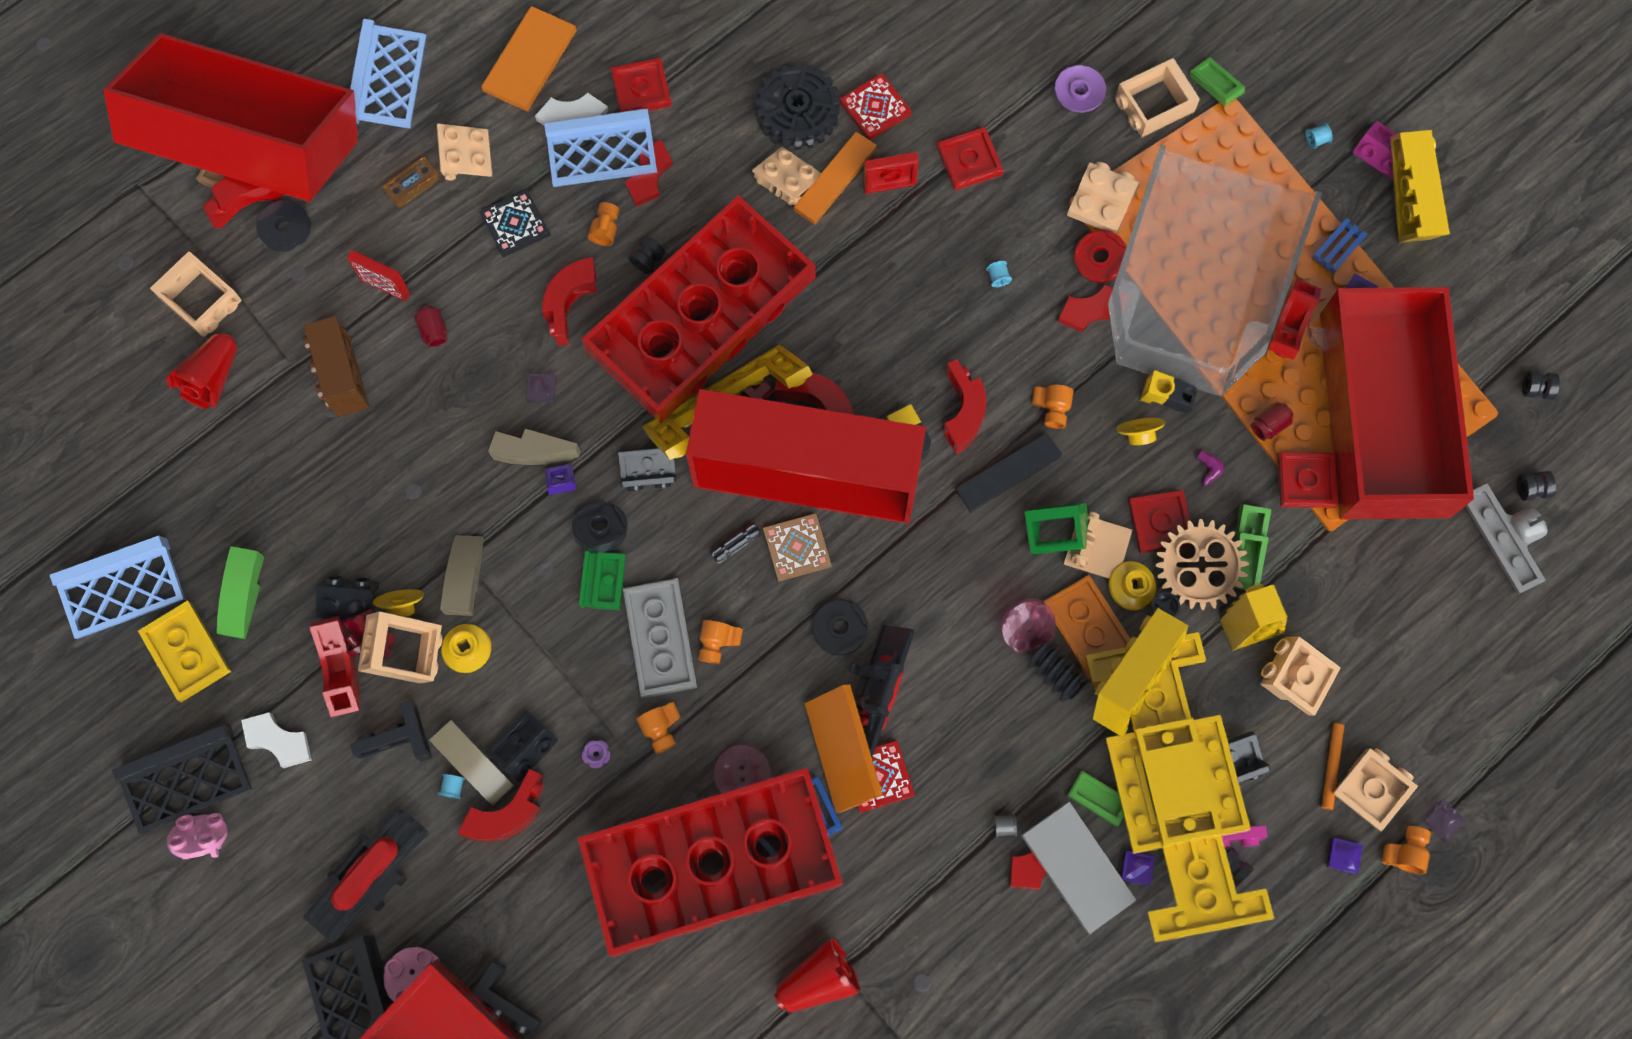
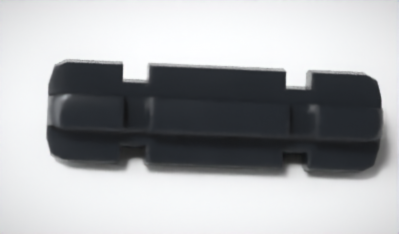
(735, 543)

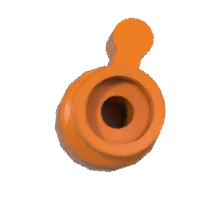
(603, 227)
(1058, 401)
(714, 636)
(655, 726)
(1411, 856)

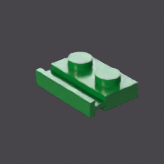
(602, 580)

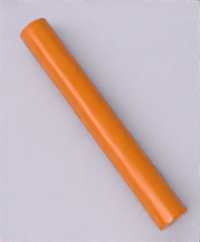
(1332, 766)

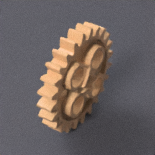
(1201, 538)

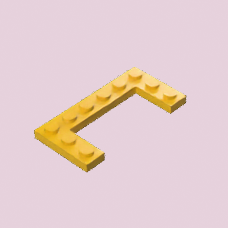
(777, 362)

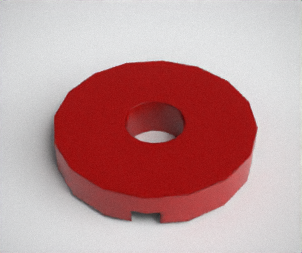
(1094, 242)

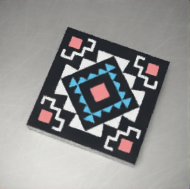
(515, 223)

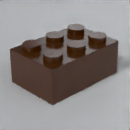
(335, 366)

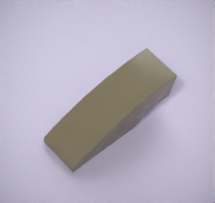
(532, 449)
(462, 576)
(471, 763)

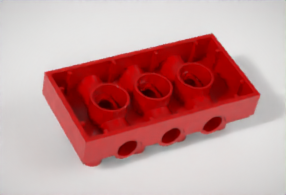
(692, 284)
(679, 841)

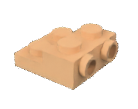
(1103, 197)
(1299, 674)
(1375, 788)

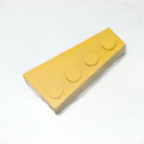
(1417, 187)
(1254, 617)
(1138, 670)

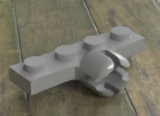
(1509, 537)

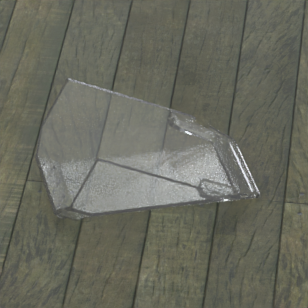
(1206, 271)

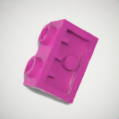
(1376, 148)

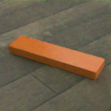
(835, 178)

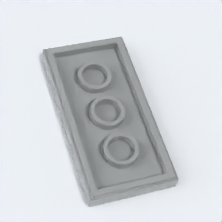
(659, 638)
(1078, 867)

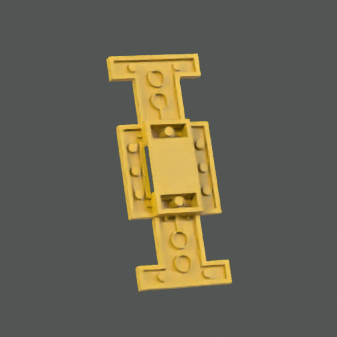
(1192, 797)

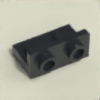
(522, 746)

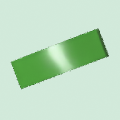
(1252, 530)
(238, 592)

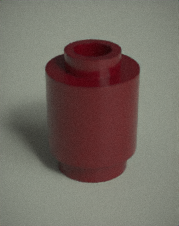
(431, 326)
(1272, 421)

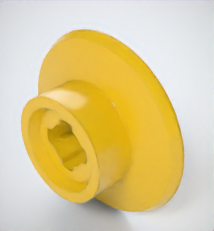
(1141, 430)
(1122, 588)
(399, 602)
(470, 659)

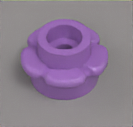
(588, 753)

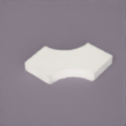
(581, 108)
(287, 746)

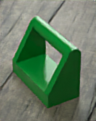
(1035, 515)

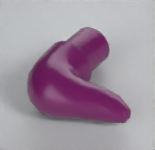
(1215, 465)

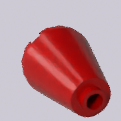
(204, 371)
(818, 980)

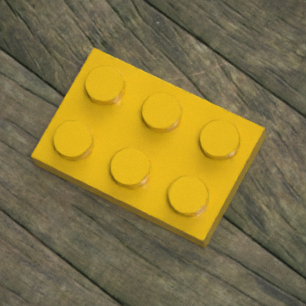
(184, 651)

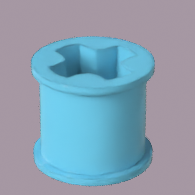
(1318, 135)
(999, 273)
(451, 786)

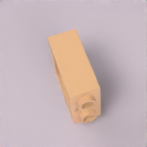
(1177, 85)
(180, 277)
(374, 645)

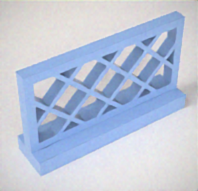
(365, 66)
(600, 127)
(109, 564)

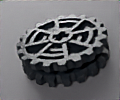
(797, 106)

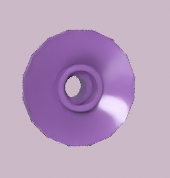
(1083, 80)

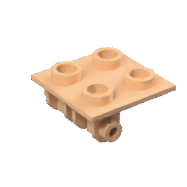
(463, 151)
(786, 174)
(1104, 548)

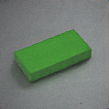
(1217, 81)
(1097, 798)

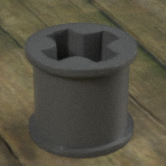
(1005, 825)

